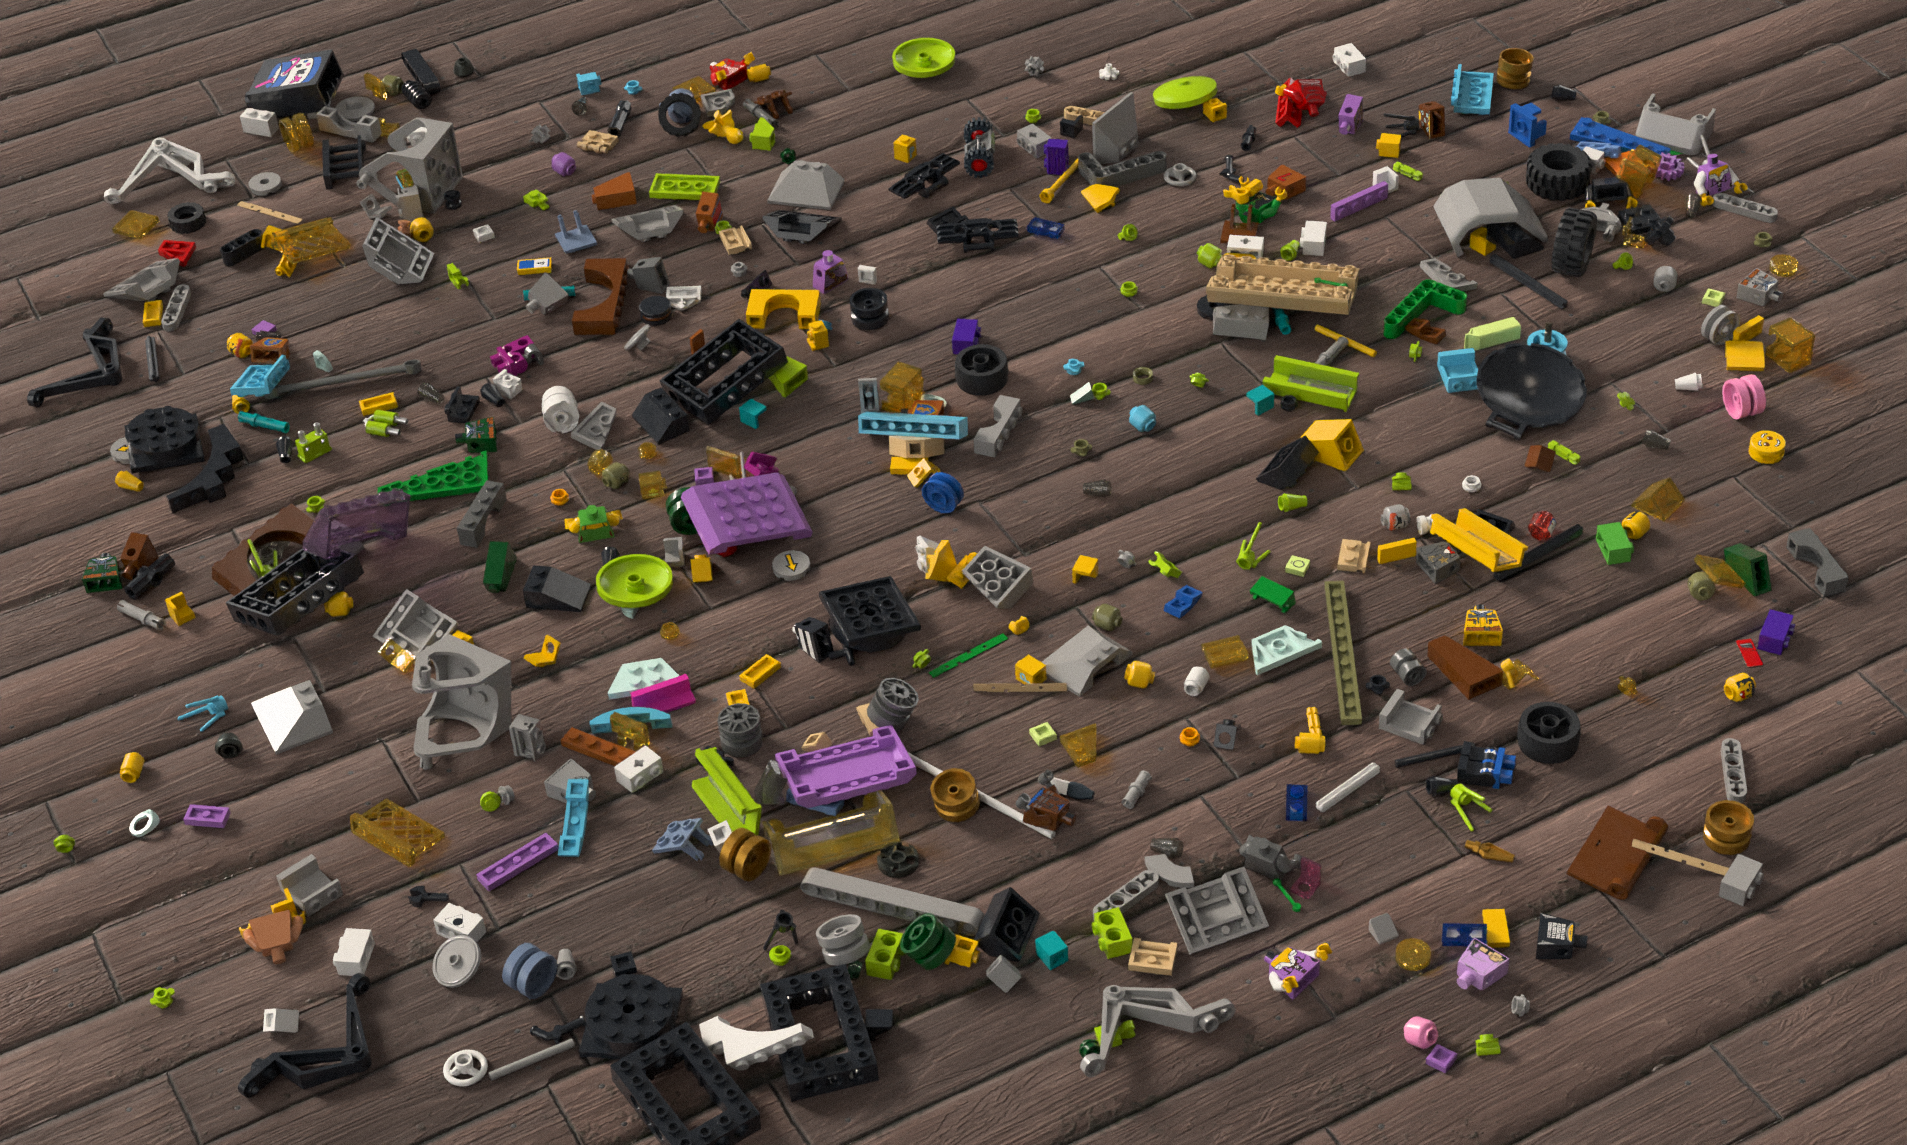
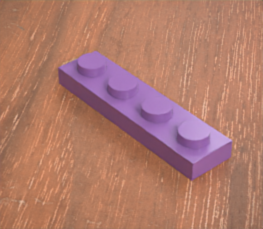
(1359, 201)
(517, 862)

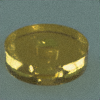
(1783, 265)
(1413, 962)

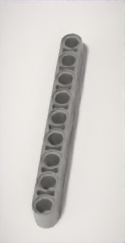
(890, 900)

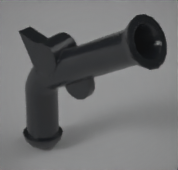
(1228, 172)
(558, 1031)

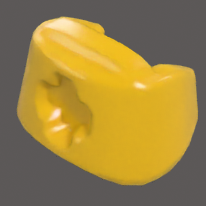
(1019, 626)

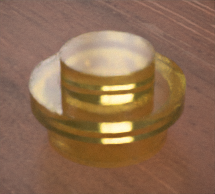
(669, 631)

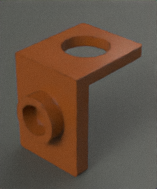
(697, 341)

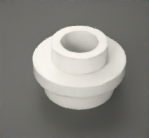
(1471, 484)

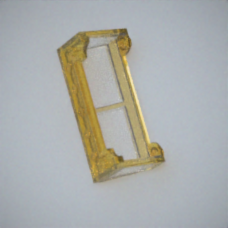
(832, 836)

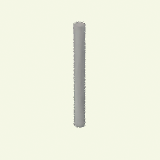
(512, 1067)

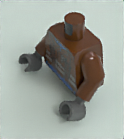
(1047, 807)

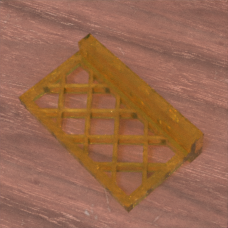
(308, 232)
(387, 839)

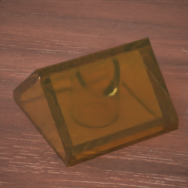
(724, 461)
(1660, 499)

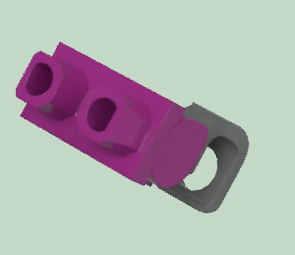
(516, 355)

